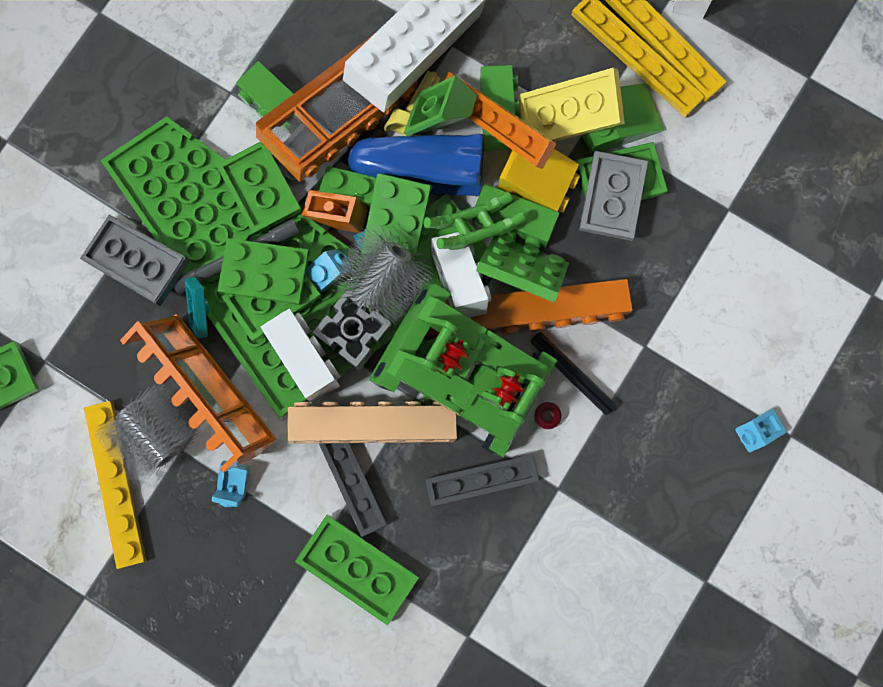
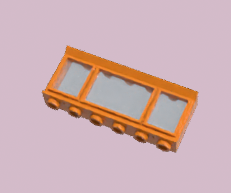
(320, 121)
(204, 385)

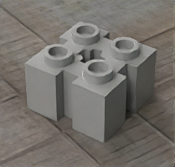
(335, 331)

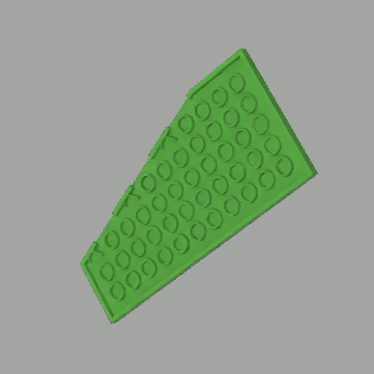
(190, 209)

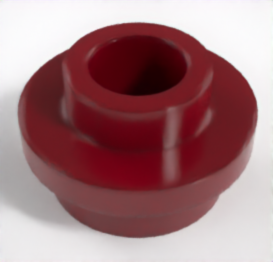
(556, 415)

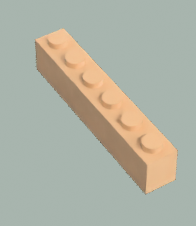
(370, 423)

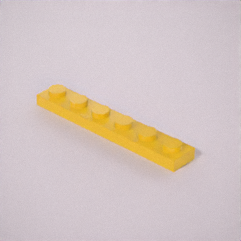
(669, 45)
(638, 56)
(115, 489)

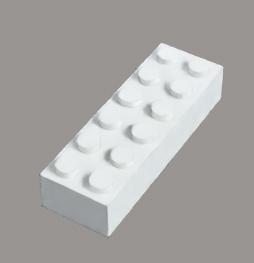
(407, 47)

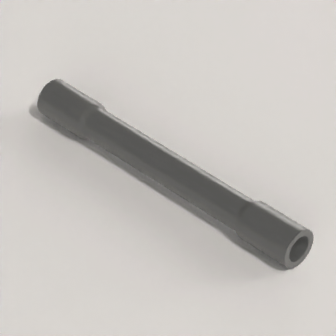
(275, 236)

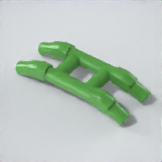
(482, 212)

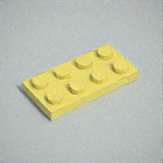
(575, 106)

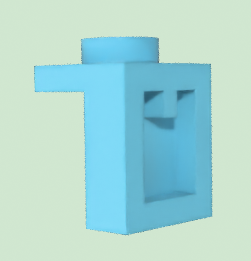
(761, 430)

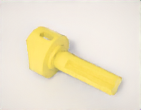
(399, 118)

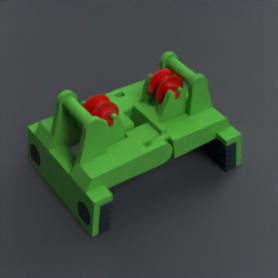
(455, 351)

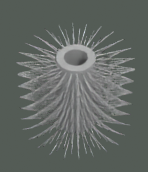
(381, 275)
(147, 433)

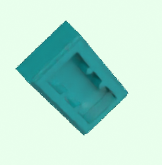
(197, 307)

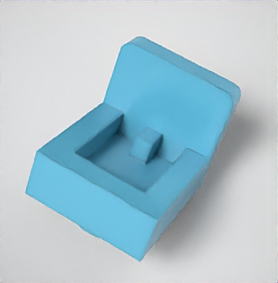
(321, 269)
(231, 486)

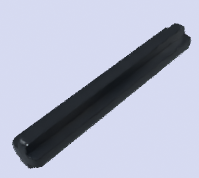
(574, 374)

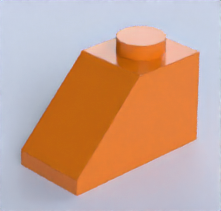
(336, 210)

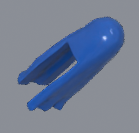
(445, 161)

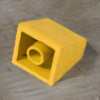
(538, 185)

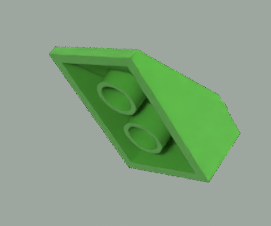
(639, 118)

